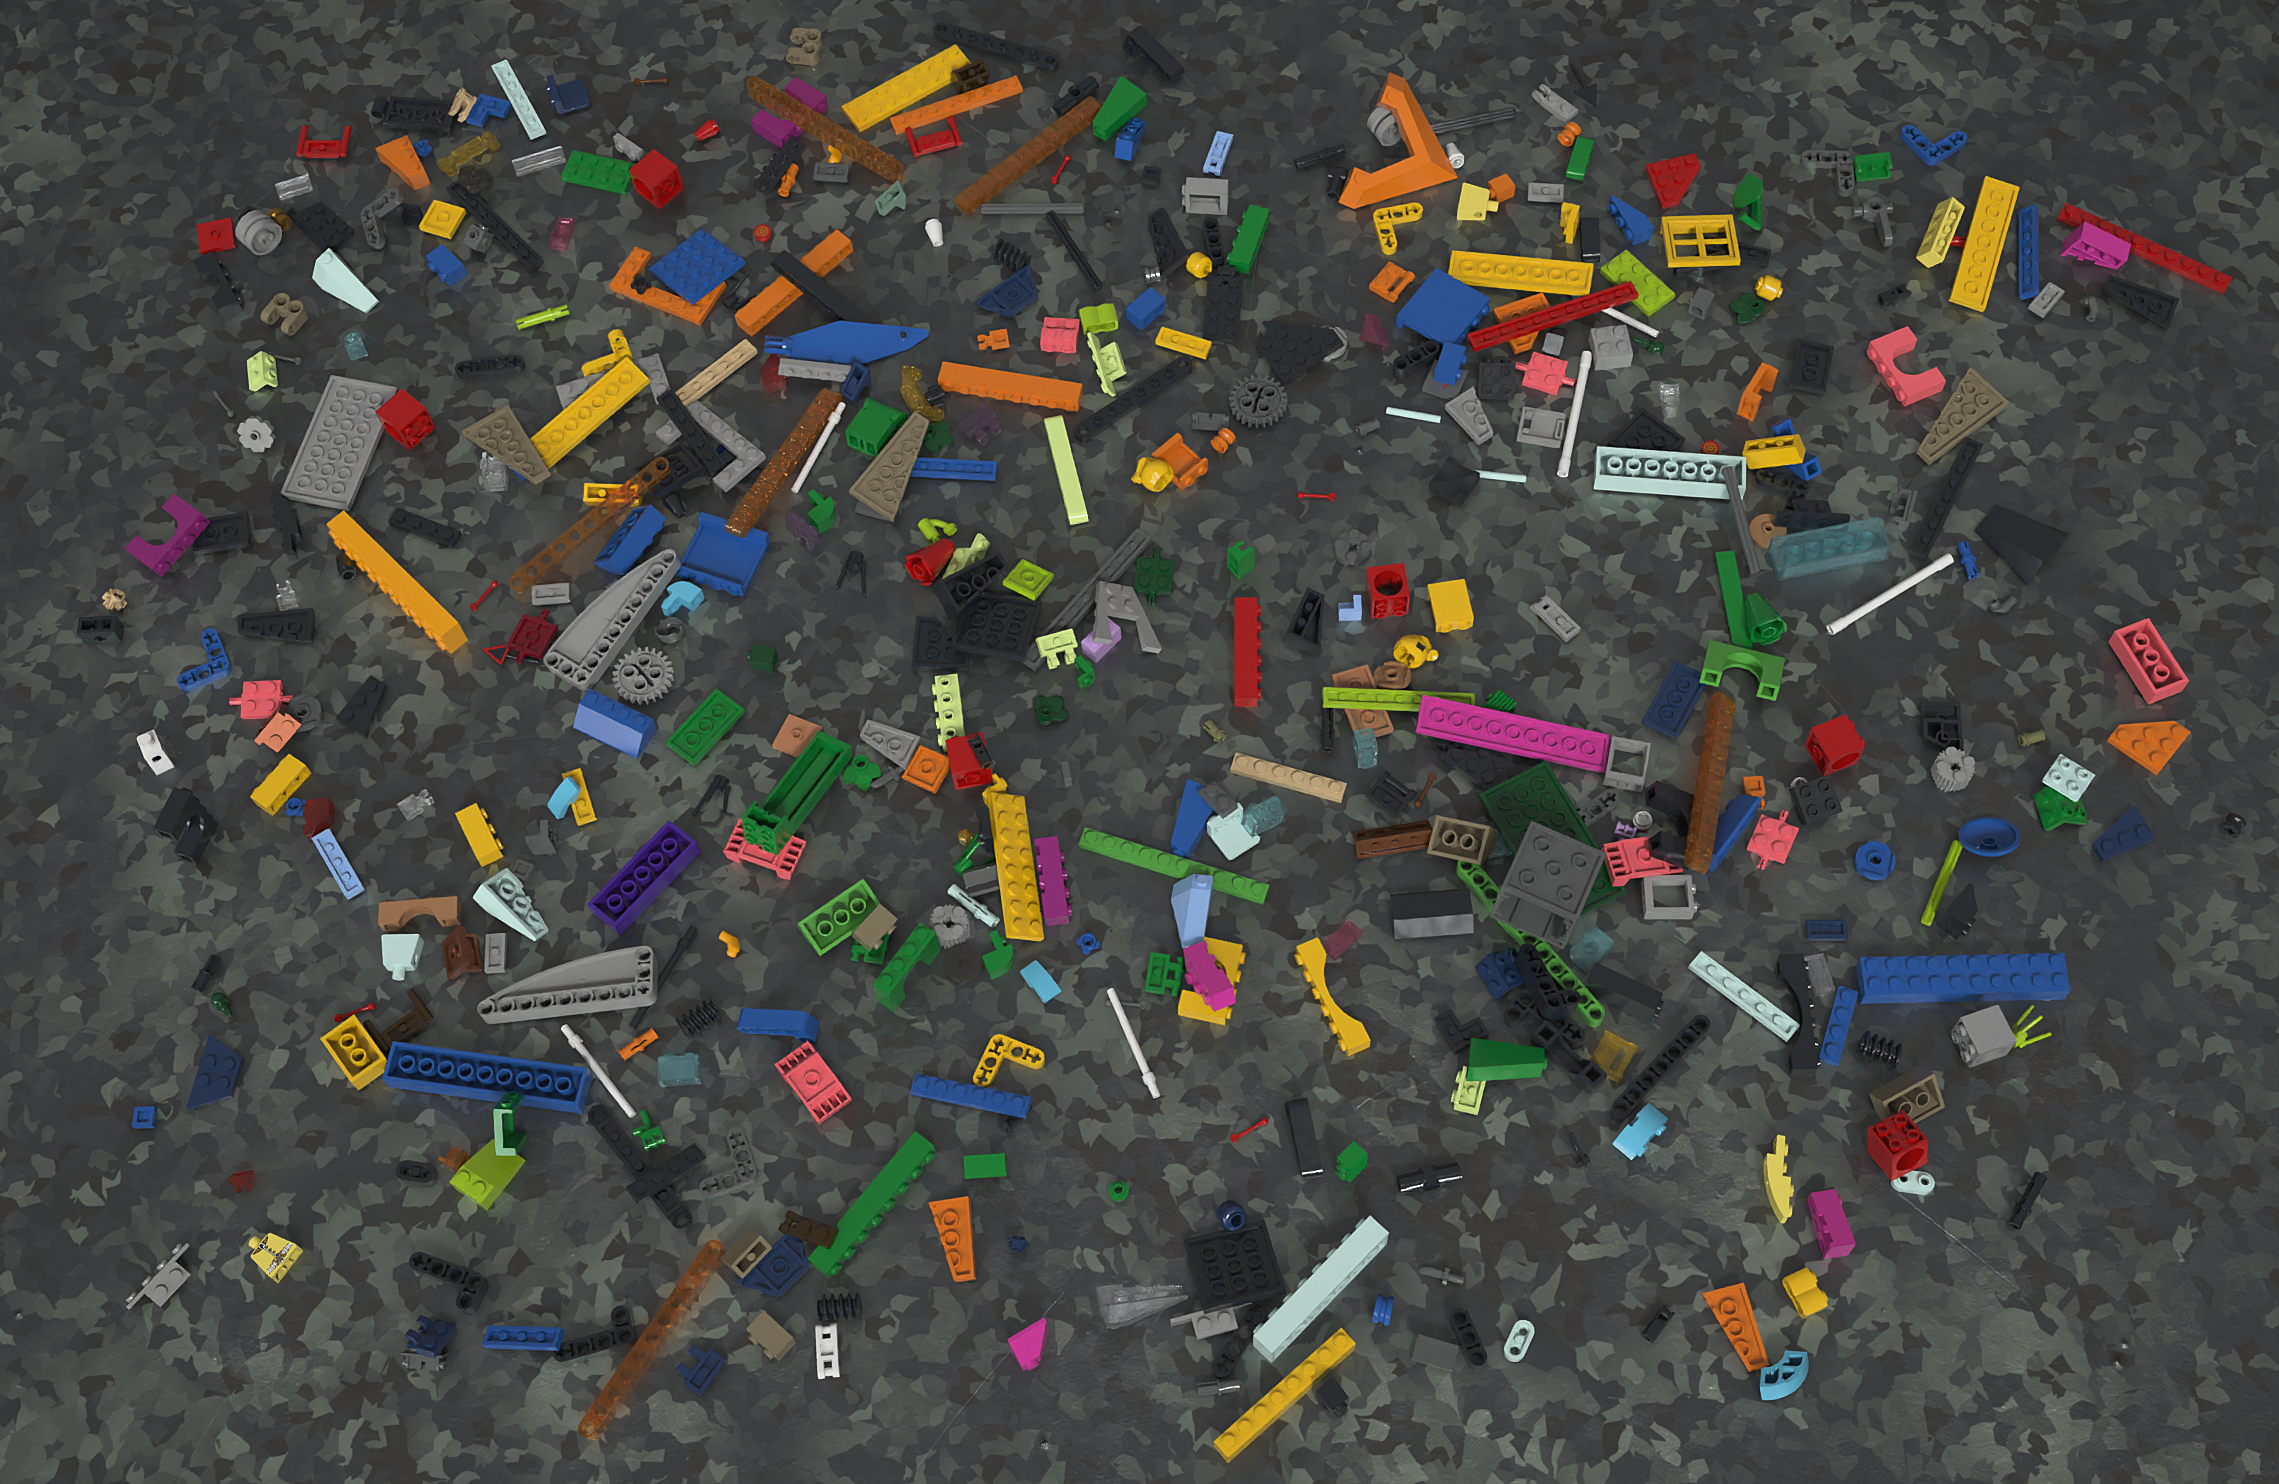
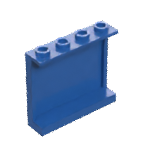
(1444, 309)
(722, 558)

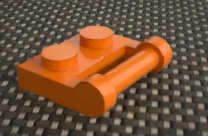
(1387, 278)

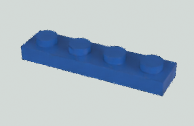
(1838, 1025)
(523, 1337)

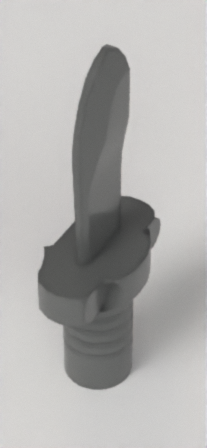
(892, 773)
(1445, 1275)

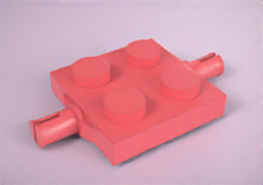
(1545, 373)
(260, 699)
(1772, 839)

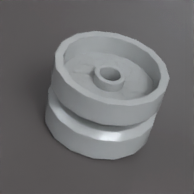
(1384, 127)
(258, 232)

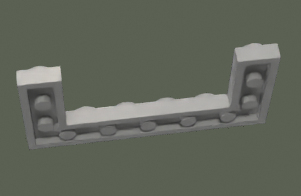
(650, 366)
(748, 455)

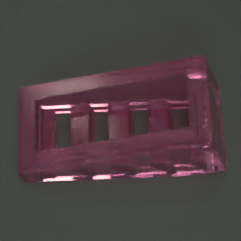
(561, 235)

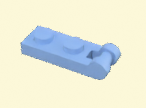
(1218, 153)

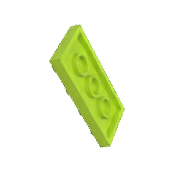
(1651, 290)

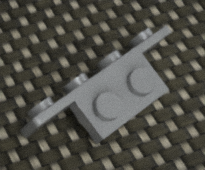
(164, 1281)
(1211, 1323)

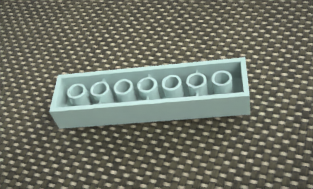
(1666, 472)
(1320, 1289)

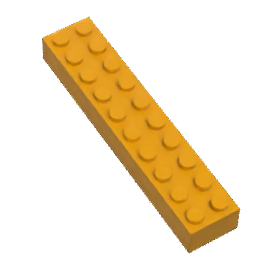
(396, 582)

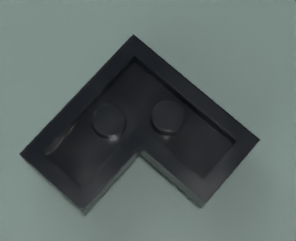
(1459, 1036)

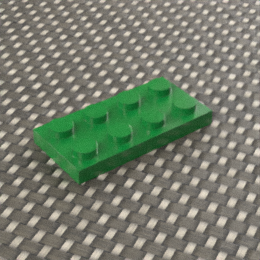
(598, 172)
(705, 727)

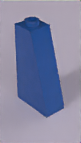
(1191, 820)

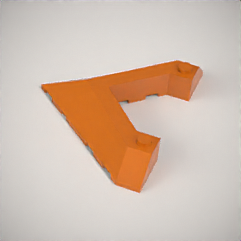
(1423, 168)

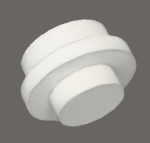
(1642, 820)

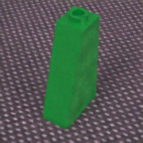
(1119, 107)
(1503, 1061)

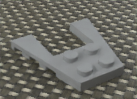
(1123, 603)

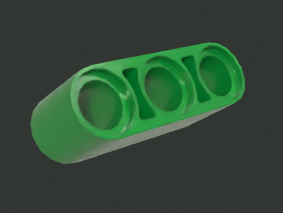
(1580, 158)

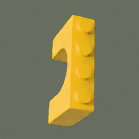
(1229, 958)

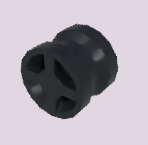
(2233, 825)

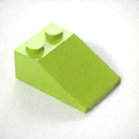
(486, 1175)

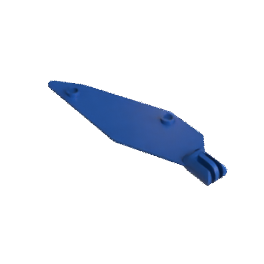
(845, 342)

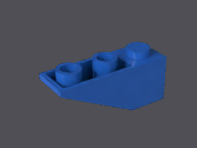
(1129, 139)
(1633, 222)

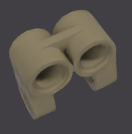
(811, 46)
(283, 306)

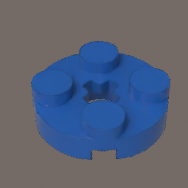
(1867, 868)

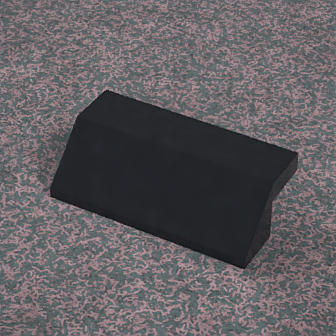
(1432, 913)

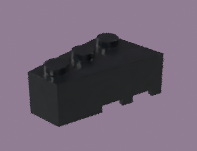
(1306, 625)

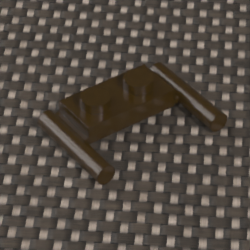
(404, 1027)

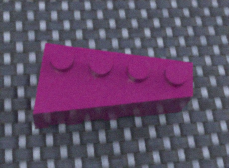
(1052, 881)

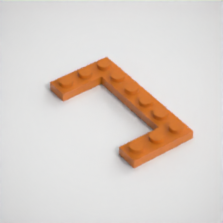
(658, 298)

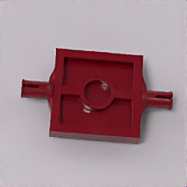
(532, 636)

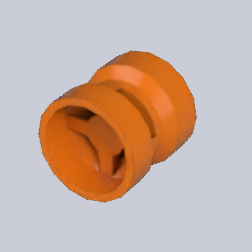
(1568, 135)
(1224, 438)

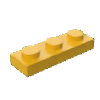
(1183, 343)
(583, 806)

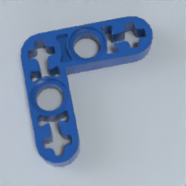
(1930, 148)
(215, 662)

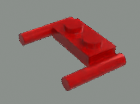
(935, 141)
(323, 148)

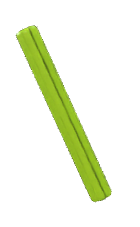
(1941, 883)

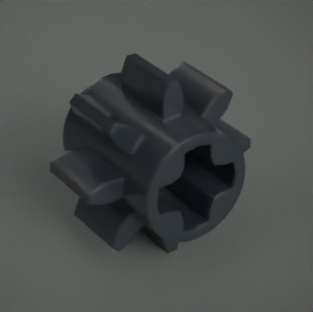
(935, 396)

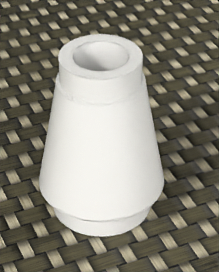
(1454, 155)
(934, 231)

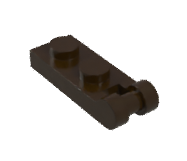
(808, 1230)

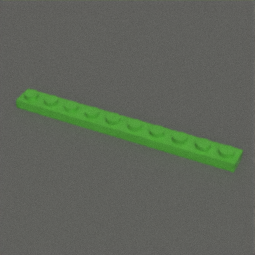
(1172, 865)

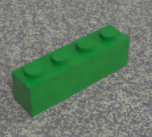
(1249, 238)

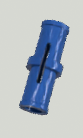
(1968, 560)

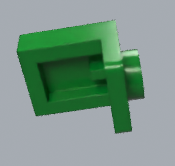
(1087, 672)

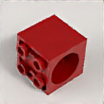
(656, 179)
(405, 419)
(1387, 577)
(1834, 745)
(963, 763)
(1897, 1145)

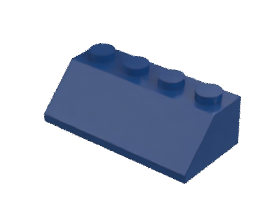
(630, 540)
(614, 724)
(1731, 825)

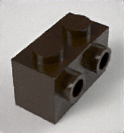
(970, 76)

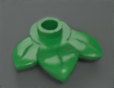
(861, 775)

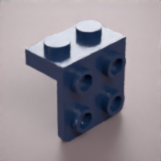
(567, 96)
(1500, 972)

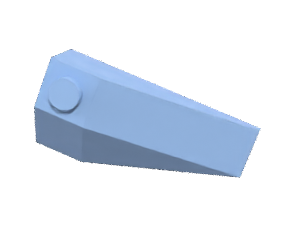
(1191, 907)

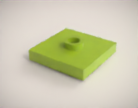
(1028, 579)

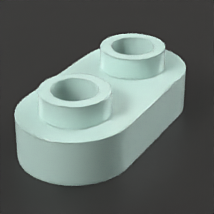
(1913, 1183)
(1518, 1341)

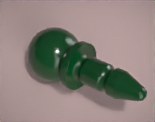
(1654, 347)
(221, 1003)

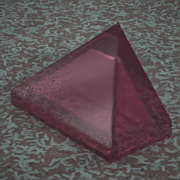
(1373, 331)

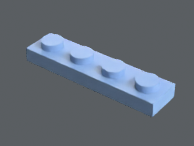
(338, 863)

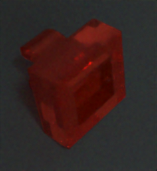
(240, 1178)

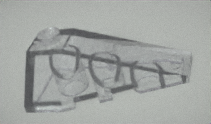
(1126, 1305)

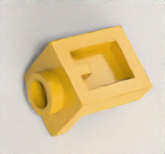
(999, 787)

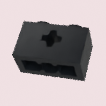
(100, 629)
(1332, 1399)

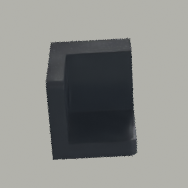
(408, 216)

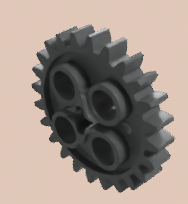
(1242, 396)

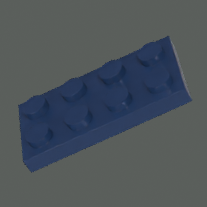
(1674, 700)

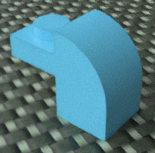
(683, 594)

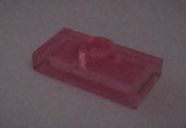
(1342, 940)

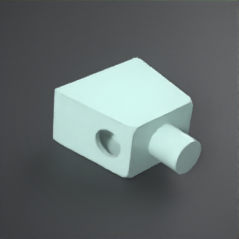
(401, 953)

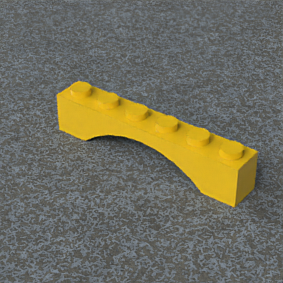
(1349, 1031)

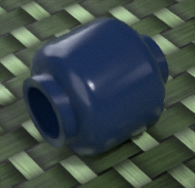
(1231, 1215)

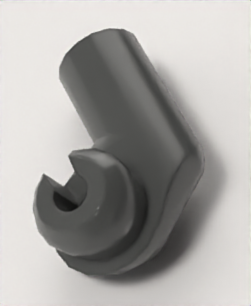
(2094, 308)
(2002, 607)

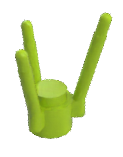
(2020, 1033)

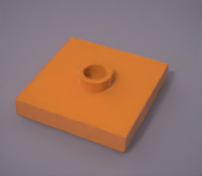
(927, 769)

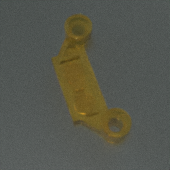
(468, 151)
(914, 397)

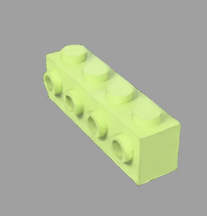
(949, 708)

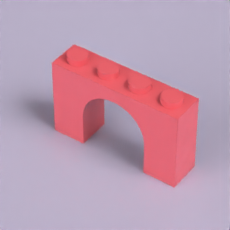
(1906, 387)

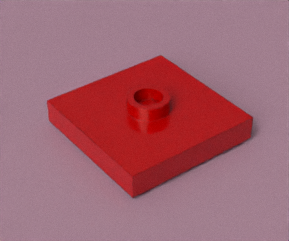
(216, 236)

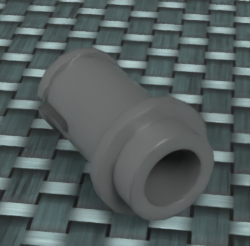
(1363, 428)

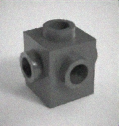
(478, 237)

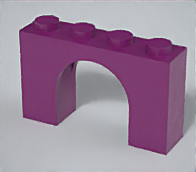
(779, 130)
(161, 557)

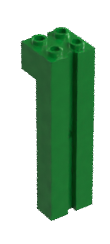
(796, 793)

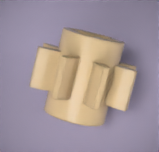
(114, 600)

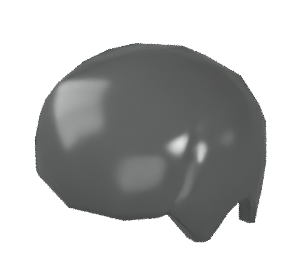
(670, 630)

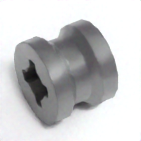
(1152, 274)

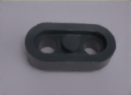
(418, 1172)

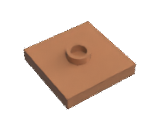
(795, 735)

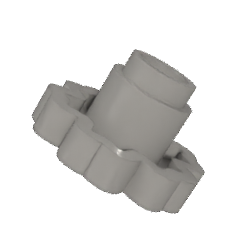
(256, 434)

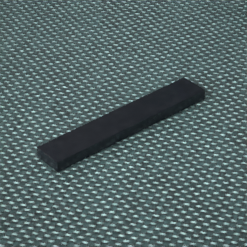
(691, 432)

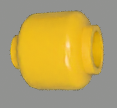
(1199, 264)
(1768, 287)

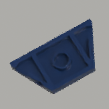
(1011, 295)
(216, 1075)
(778, 1268)

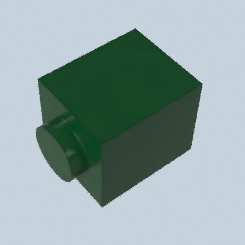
(763, 658)

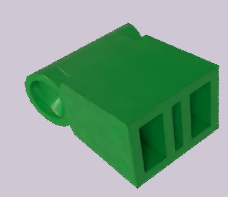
(874, 427)

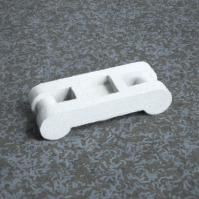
(827, 1350)

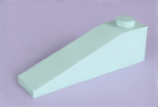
(339, 280)
(506, 900)

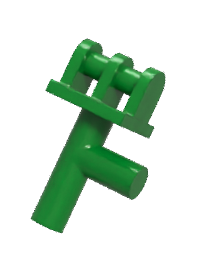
(650, 1136)

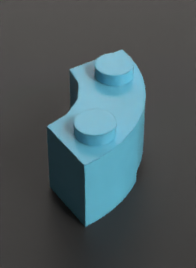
(1639, 1133)
(1784, 1376)

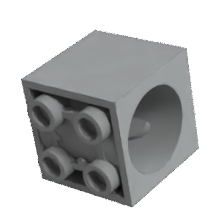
(1983, 1036)

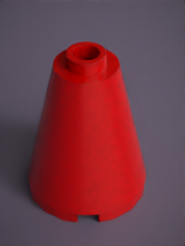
(929, 561)

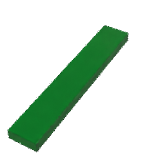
(1733, 599)

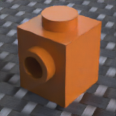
(1501, 188)

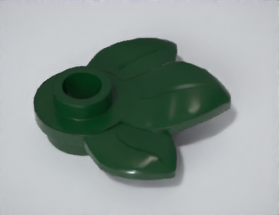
(1746, 307)
(938, 436)
(1050, 709)

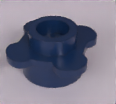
(1017, 1244)

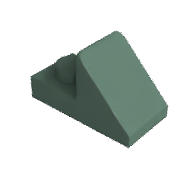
(890, 198)

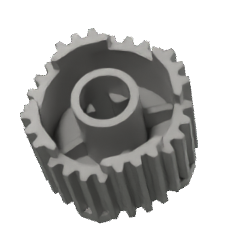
(1952, 769)
(950, 916)

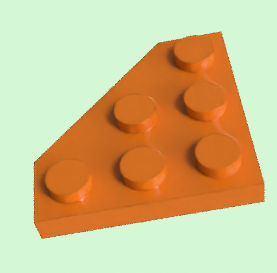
(1518, 309)
(2149, 743)

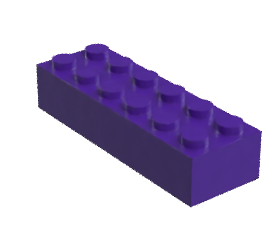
(644, 877)

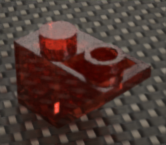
(769, 373)
(318, 816)

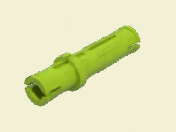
(550, 314)

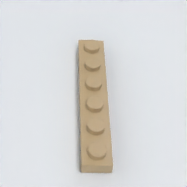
(716, 372)
(1288, 777)

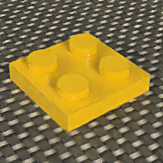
(442, 219)

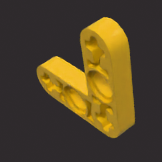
(1386, 223)
(616, 357)
(1005, 1052)

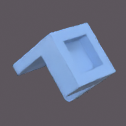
(1350, 611)

